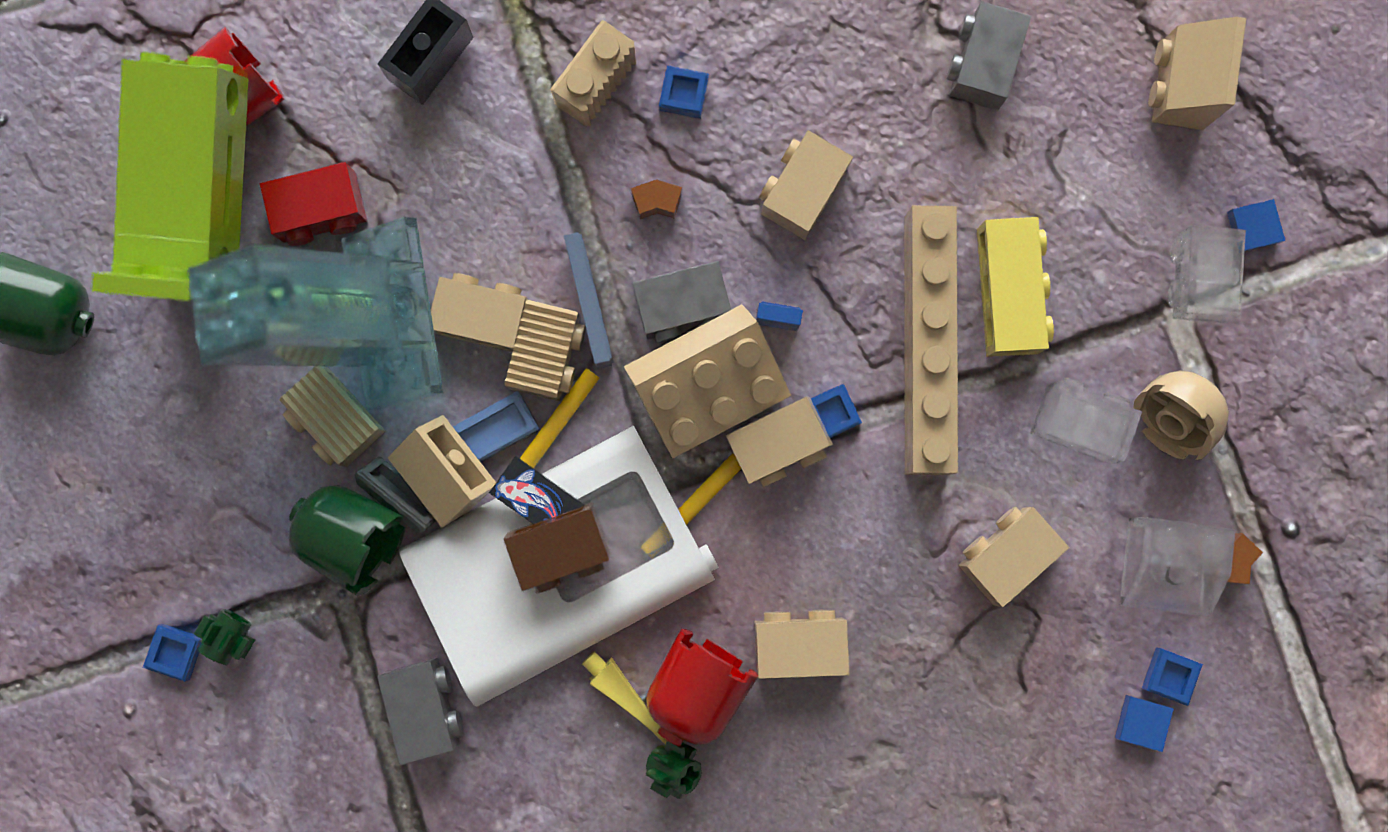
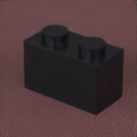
(426, 49)

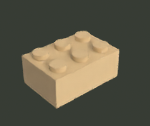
(708, 380)

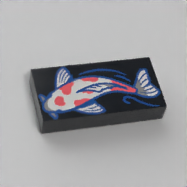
(532, 493)

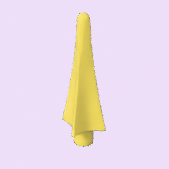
(612, 683)

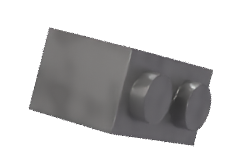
(988, 56)
(681, 301)
(420, 710)

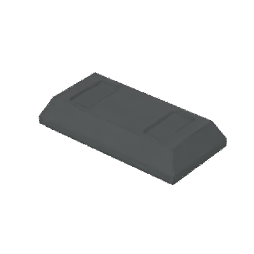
(393, 492)

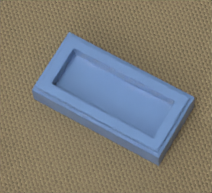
(497, 427)

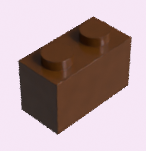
(557, 549)

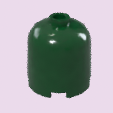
(41, 307)
(344, 536)

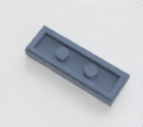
(588, 300)

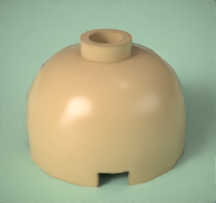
(1183, 414)

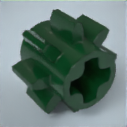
(224, 637)
(673, 769)

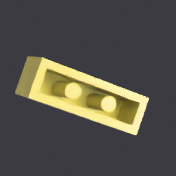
(1014, 287)

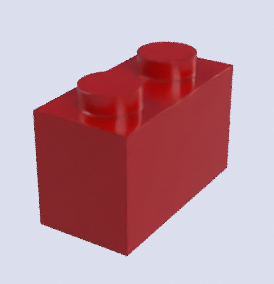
(313, 204)

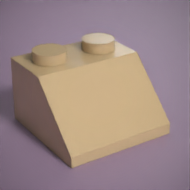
(1197, 72)

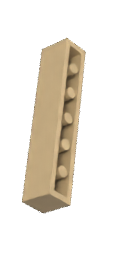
(930, 340)

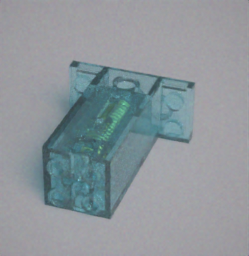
(325, 311)

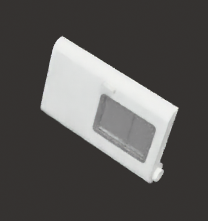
(510, 635)

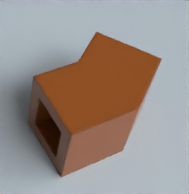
(656, 198)
(1244, 556)

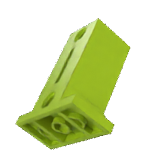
(175, 173)

